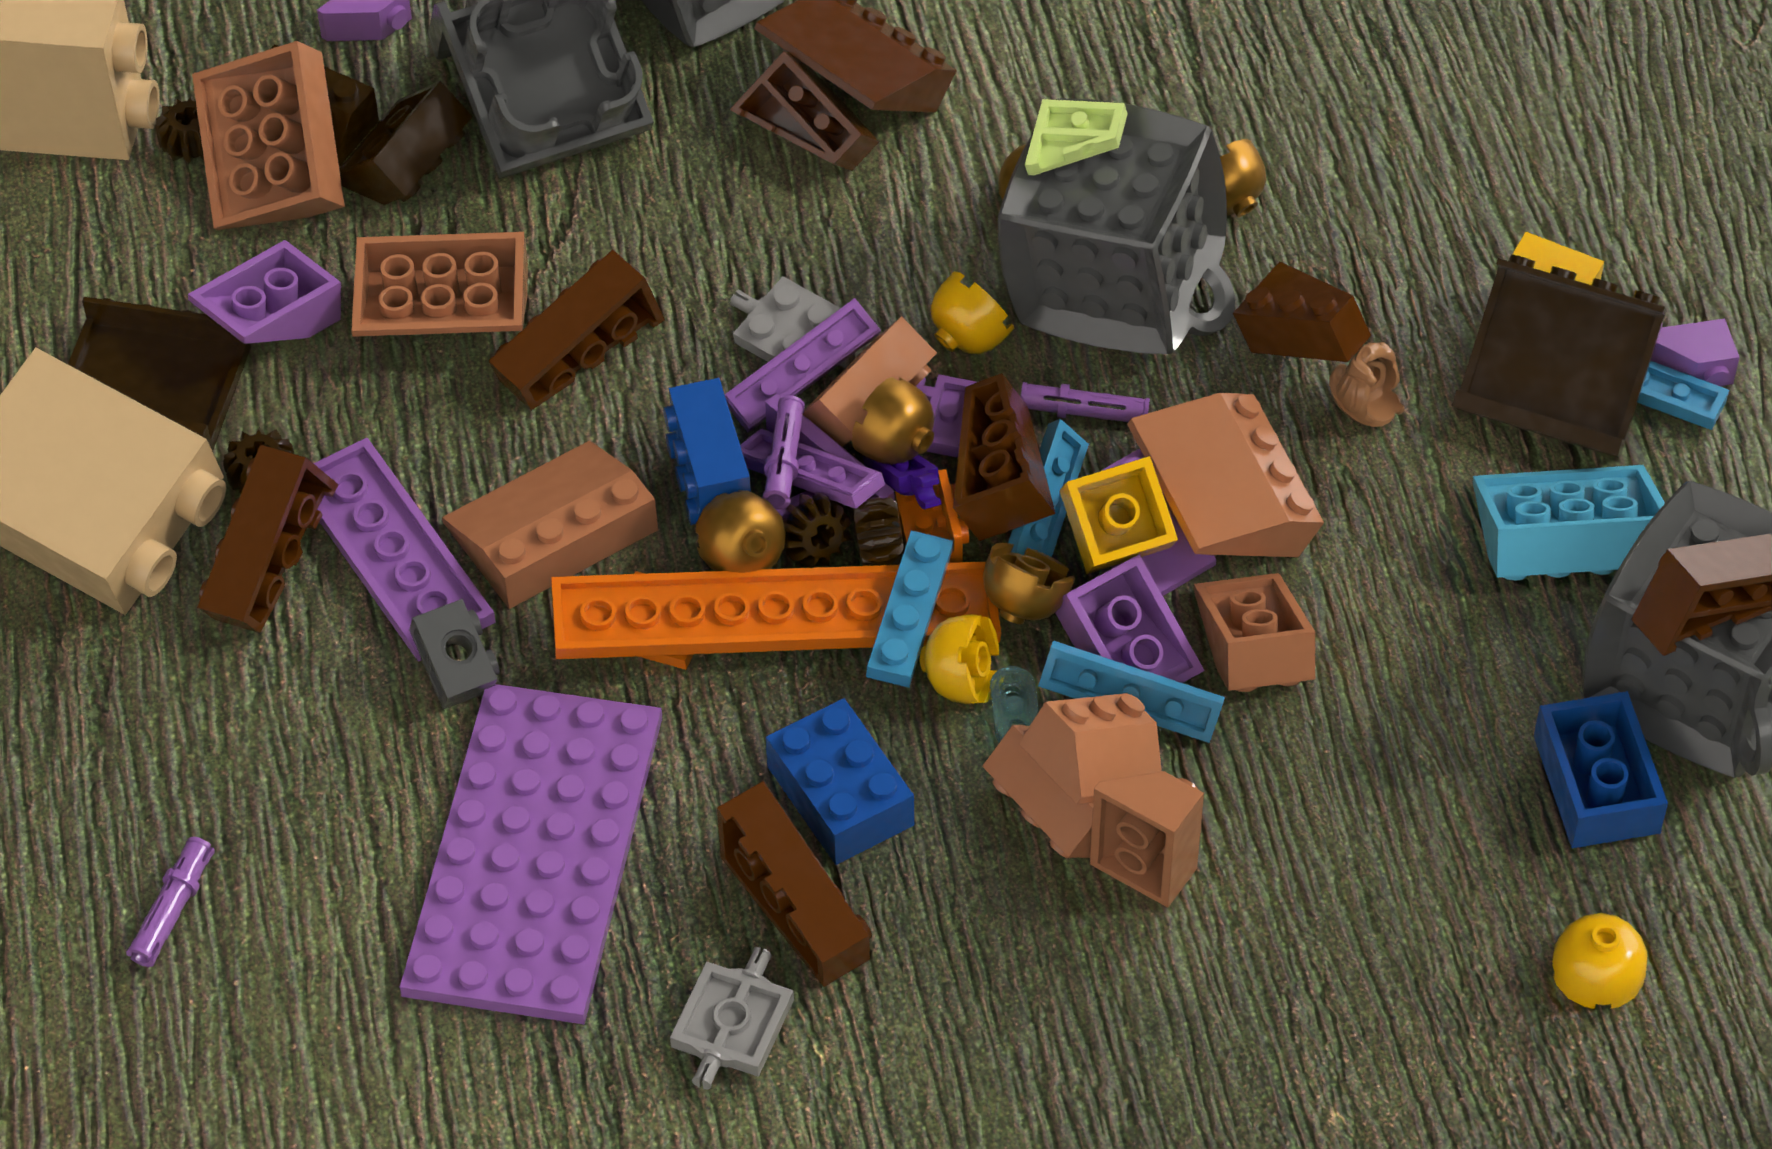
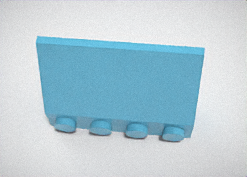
(1564, 519)

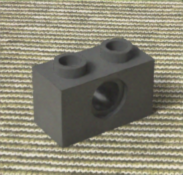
(454, 679)

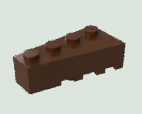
(999, 462)

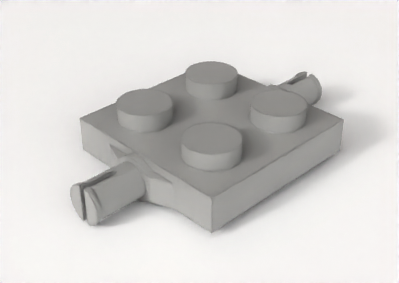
(780, 318)
(732, 1018)

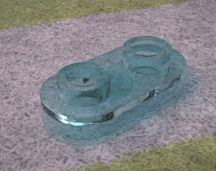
(1012, 709)

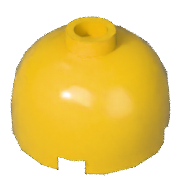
(967, 317)
(960, 658)
(1600, 961)

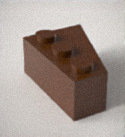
(807, 112)
(1301, 318)
(1704, 588)

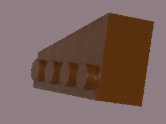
(577, 330)
(264, 537)
(791, 884)

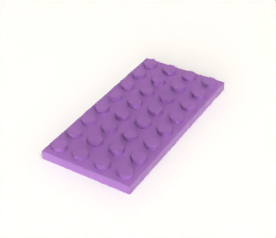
(533, 854)

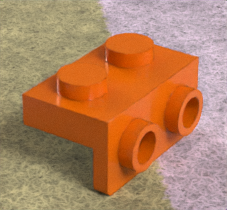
(937, 520)

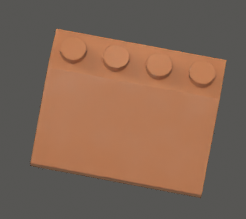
(268, 138)
(440, 284)
(1228, 477)
(554, 522)

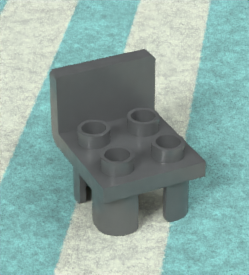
(542, 76)

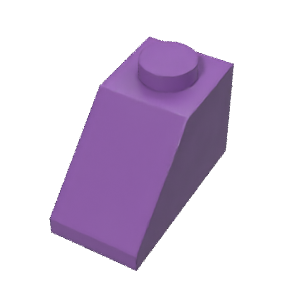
(362, 19)
(1699, 350)

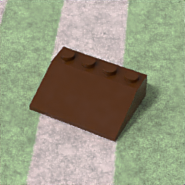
(861, 54)

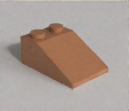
(1256, 632)

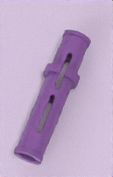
(1034, 397)
(782, 465)
(179, 885)

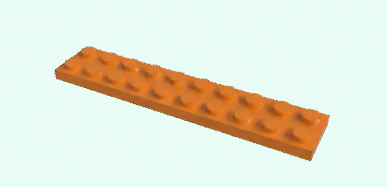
(743, 610)

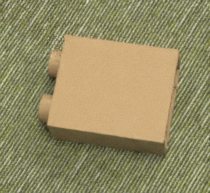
(73, 78)
(98, 482)

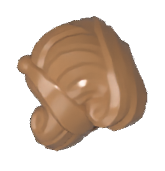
(1367, 384)

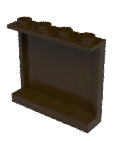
(1561, 356)
(163, 359)

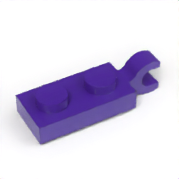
(910, 478)

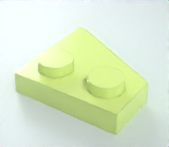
(1073, 132)

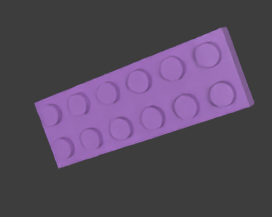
(392, 542)

